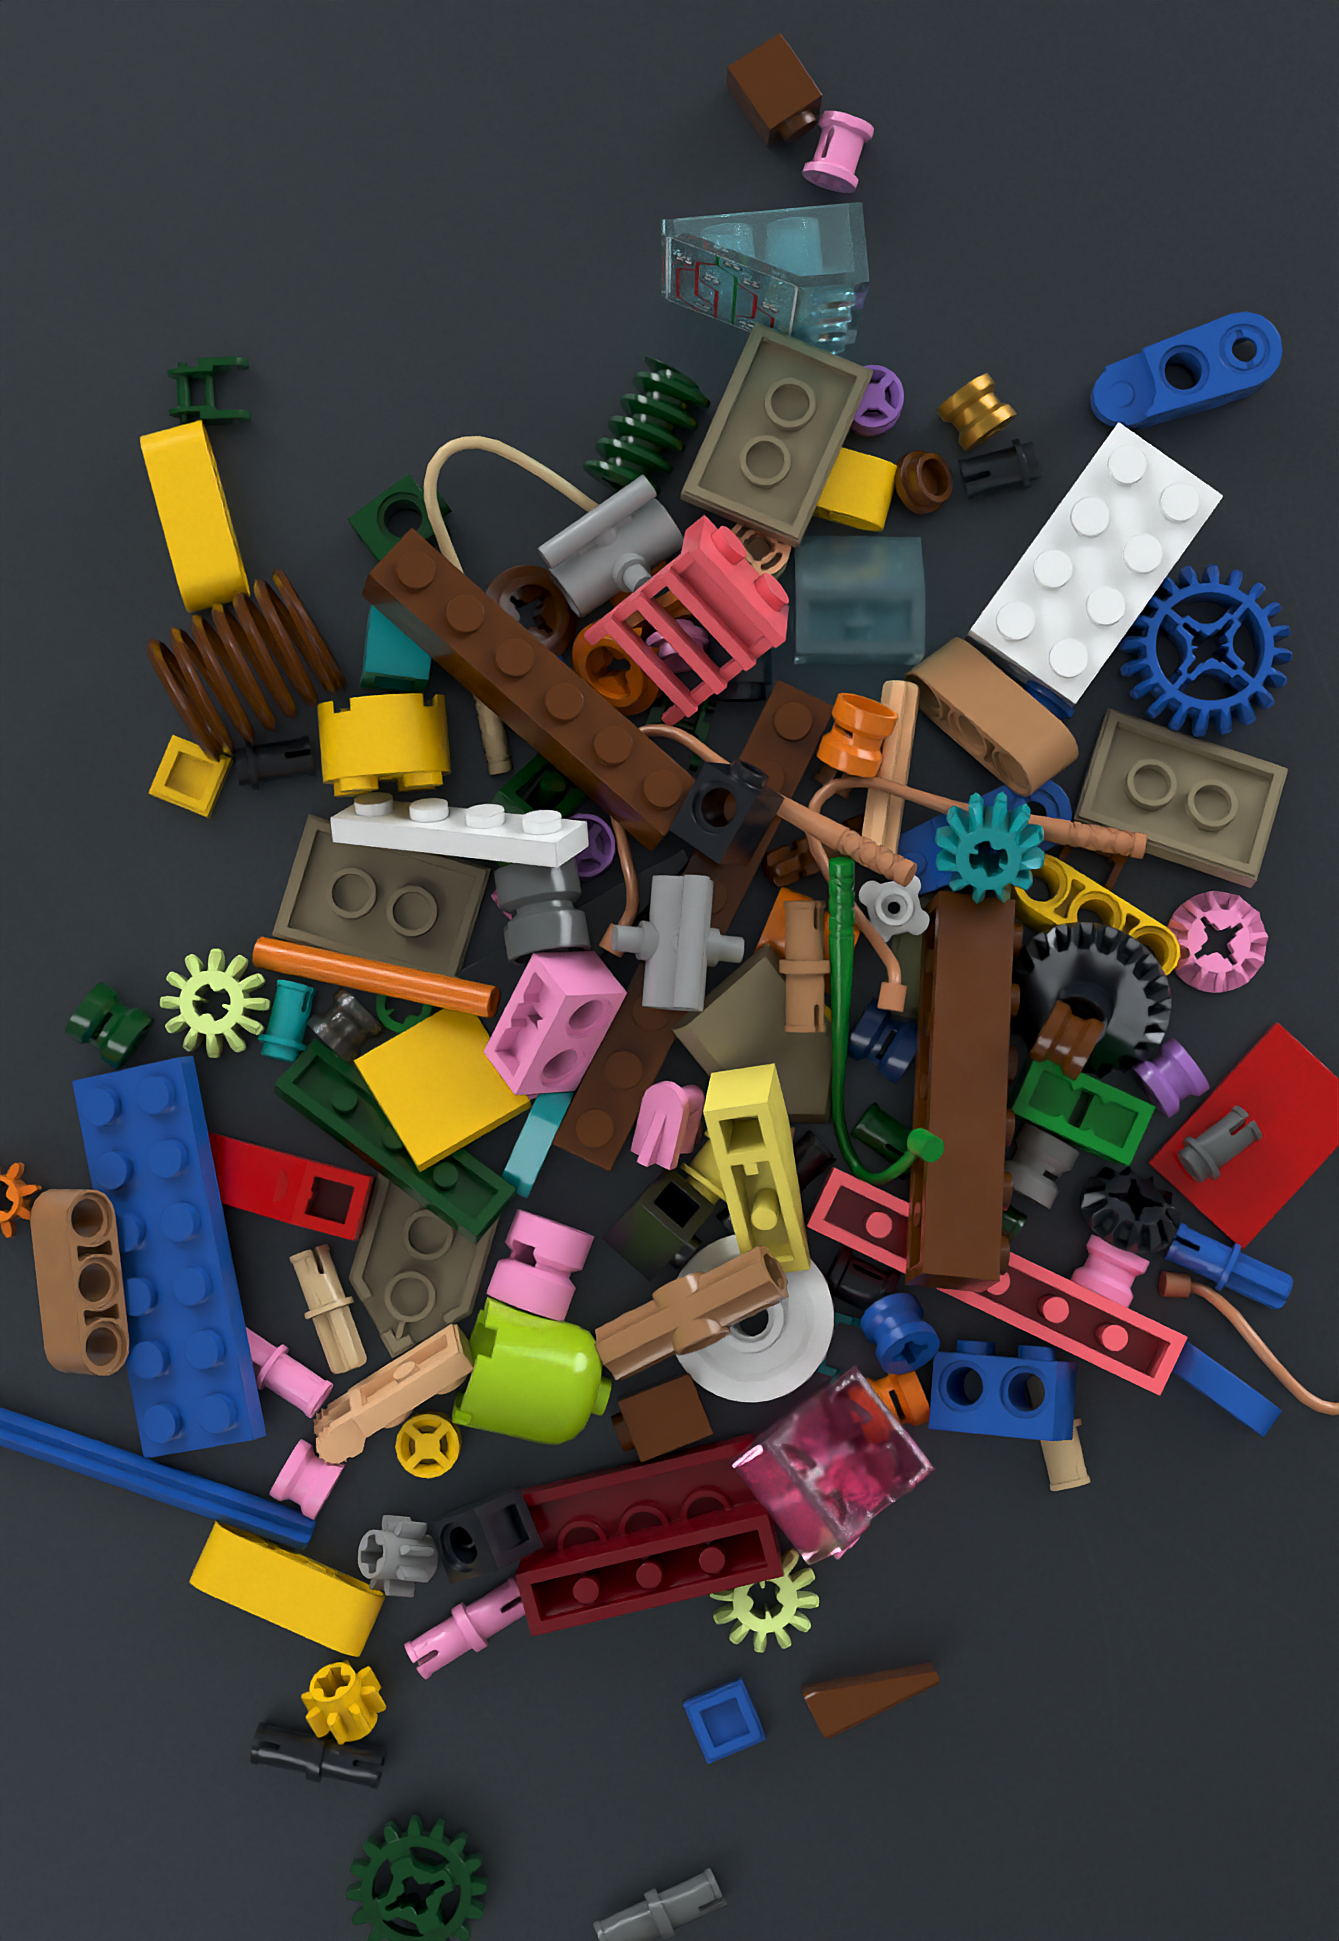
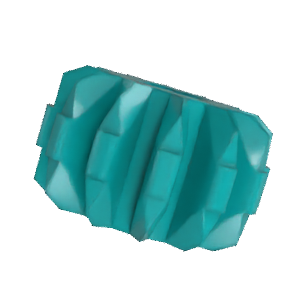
(1006, 833)

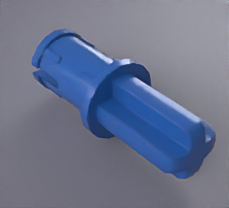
(1229, 1267)

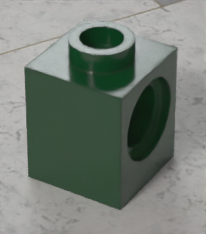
(372, 520)

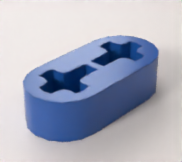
(1225, 1390)

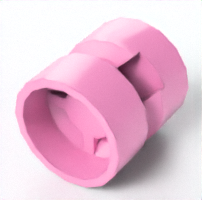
(540, 1265)

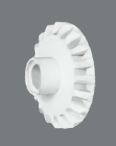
(779, 1357)

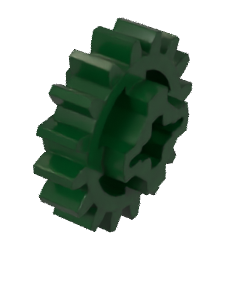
(407, 1862)

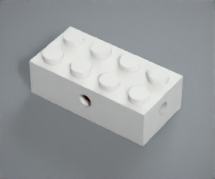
(1093, 566)

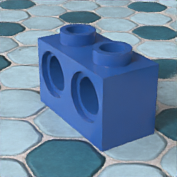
(1003, 1405)

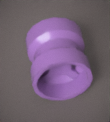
(600, 849)

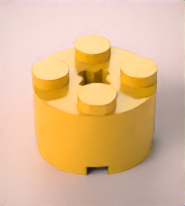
(384, 742)

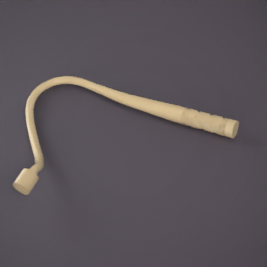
(493, 733)

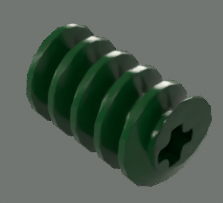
(647, 428)

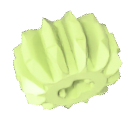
(209, 1024)
(775, 1618)

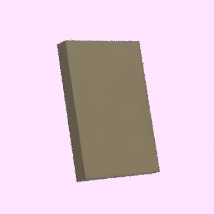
(776, 435)
(1185, 793)
(381, 902)

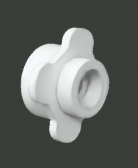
(908, 919)

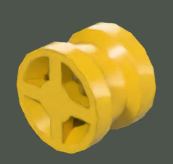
(428, 1459)

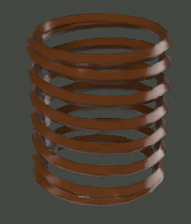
(188, 692)

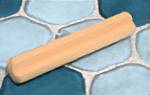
(884, 810)

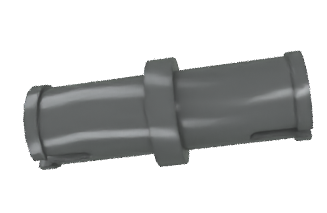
(663, 1911)

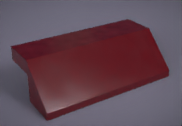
(644, 1537)

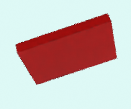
(1298, 1114)

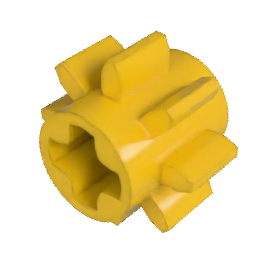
(343, 1702)

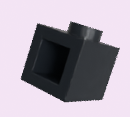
(660, 1225)

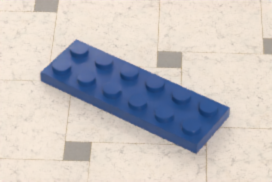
(180, 1285)

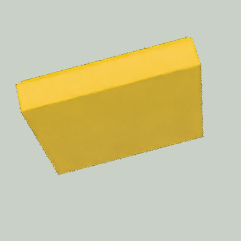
(439, 1086)

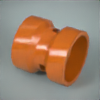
(857, 735)
(909, 1395)

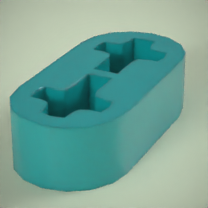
(536, 1140)

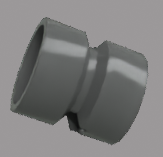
(541, 910)

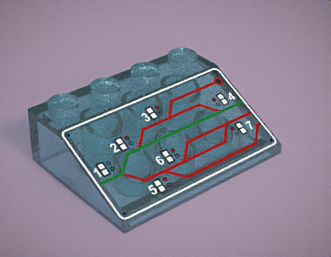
(772, 267)

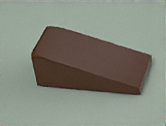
(855, 1699)

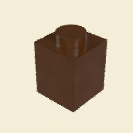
(775, 91)
(661, 1417)

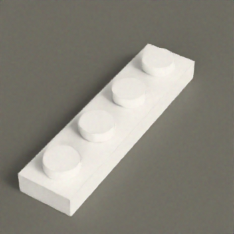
(473, 832)

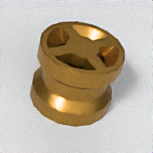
(976, 412)

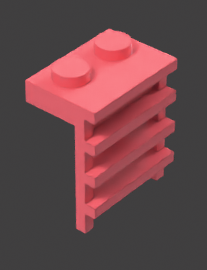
(724, 594)

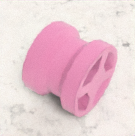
(1109, 1271)
(306, 1479)

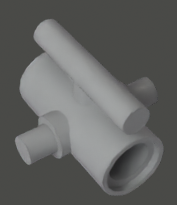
(611, 547)
(677, 943)

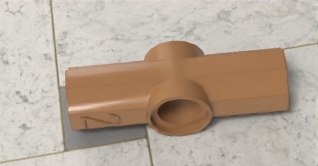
(691, 1313)

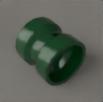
(109, 1025)

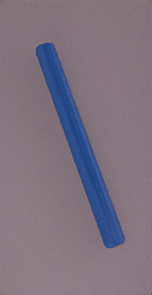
(155, 1480)

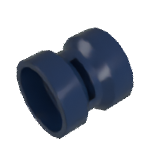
(871, 1034)

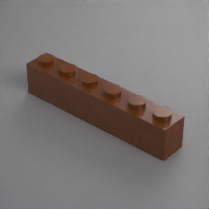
(529, 688)
(963, 1093)

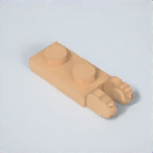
(392, 1394)

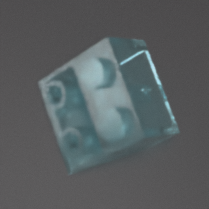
(858, 600)

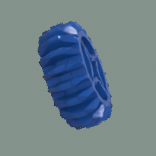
(1228, 669)

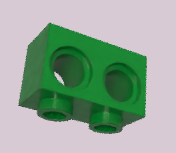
(1080, 1111)

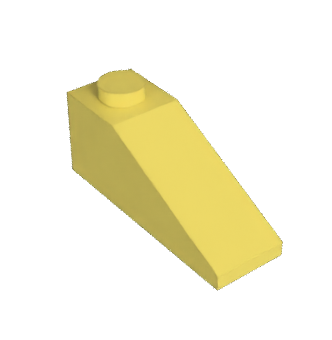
(757, 1163)

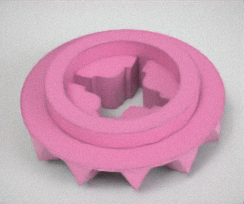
(1247, 946)

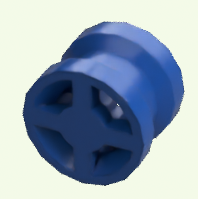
(899, 1333)

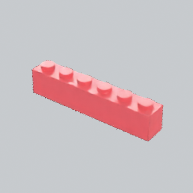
(1023, 1297)

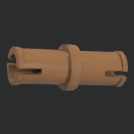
(804, 966)

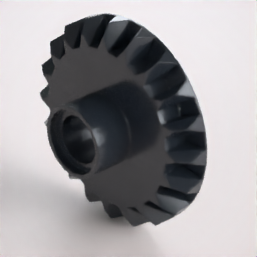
(1101, 969)

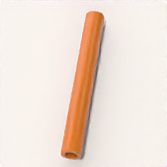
(376, 977)

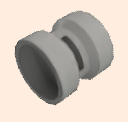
(1039, 1164)

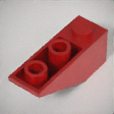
(291, 1187)

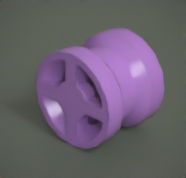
(886, 395)
(1170, 1078)

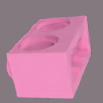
(554, 1022)

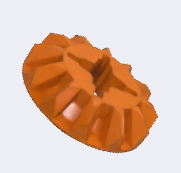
(625, 690)

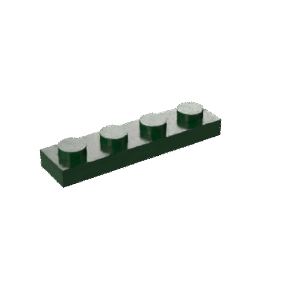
(342, 1105)

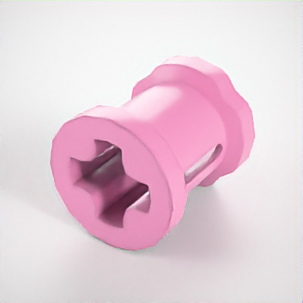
(838, 151)

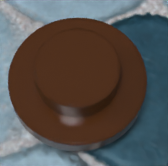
(923, 481)

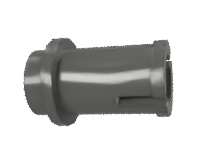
(1216, 1146)

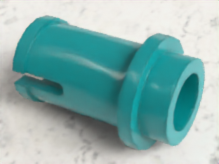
(287, 1021)

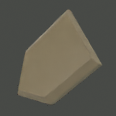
(746, 1029)
(414, 1269)

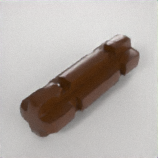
(785, 864)

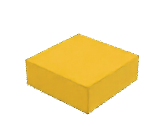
(190, 777)

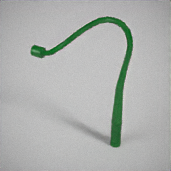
(841, 951)

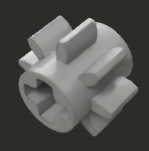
(397, 1556)

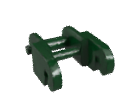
(206, 370)
(699, 729)

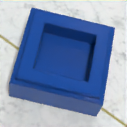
(724, 1720)

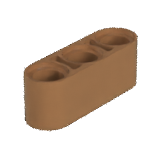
(992, 717)
(98, 1306)

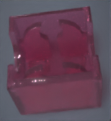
(832, 1465)

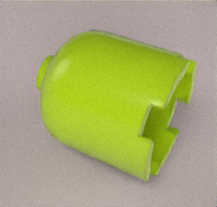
(531, 1376)

